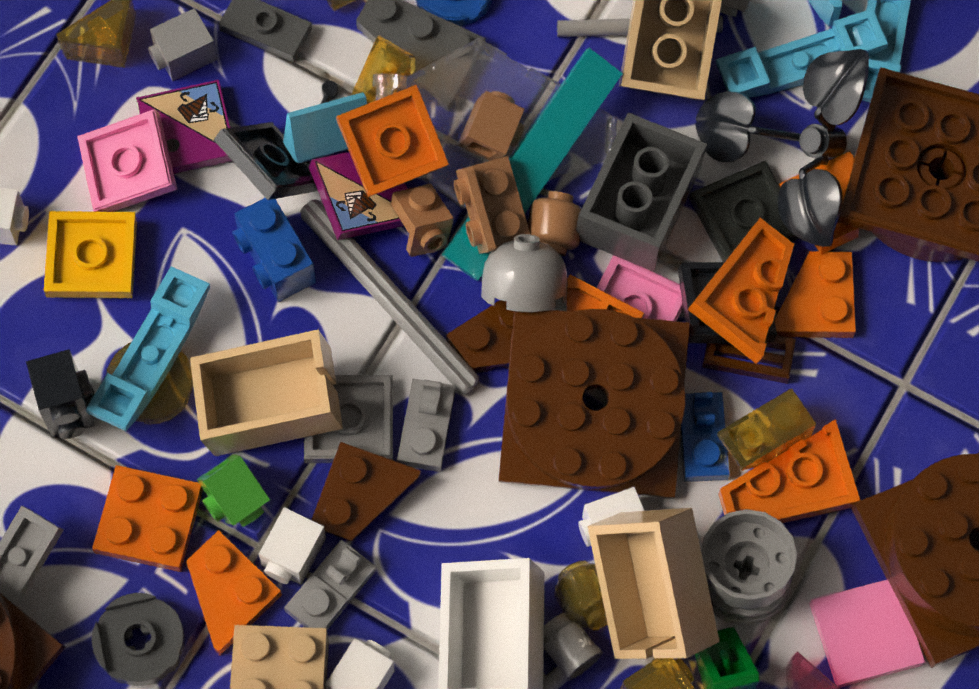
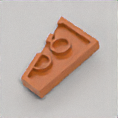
(745, 289)
(799, 483)

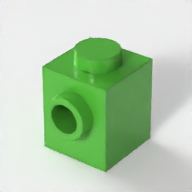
(233, 492)

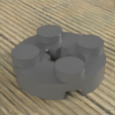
(116, 626)

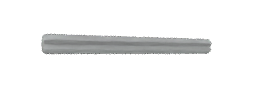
(392, 300)

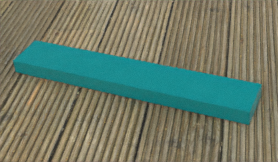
(546, 144)

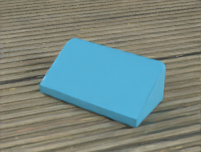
(315, 131)

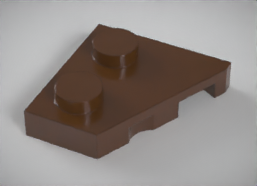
(485, 338)
(359, 490)

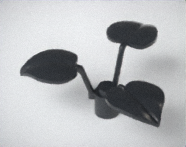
(814, 201)

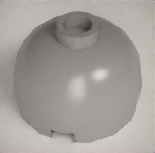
(525, 275)

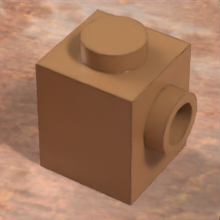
(492, 126)

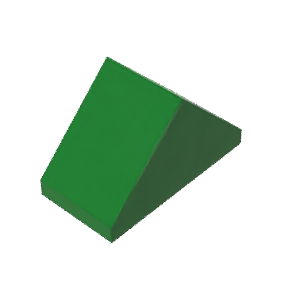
(727, 663)

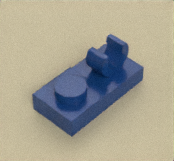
(702, 450)

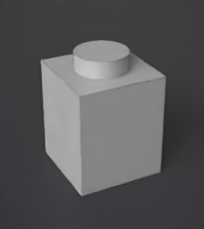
(182, 45)

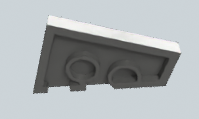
(412, 30)

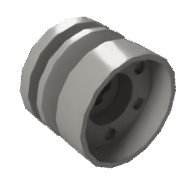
(754, 544)

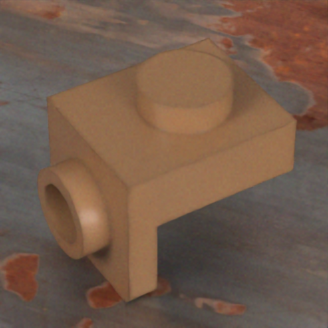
(424, 219)

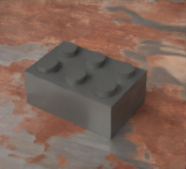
(640, 191)

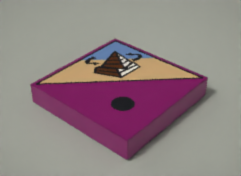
(190, 124)
(346, 201)

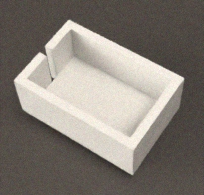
(491, 625)

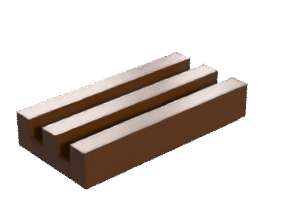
(752, 369)

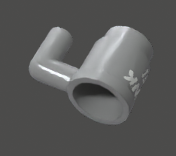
(569, 649)

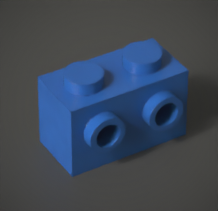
(274, 248)

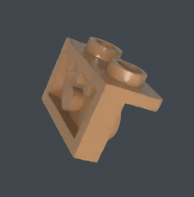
(491, 204)

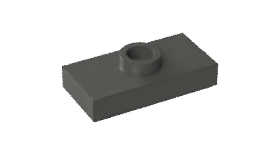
(266, 27)

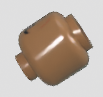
(555, 221)

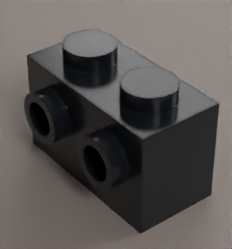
(61, 394)

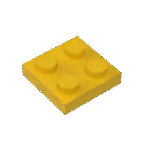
(90, 254)

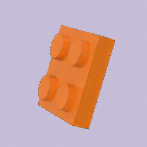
(392, 140)
(147, 518)

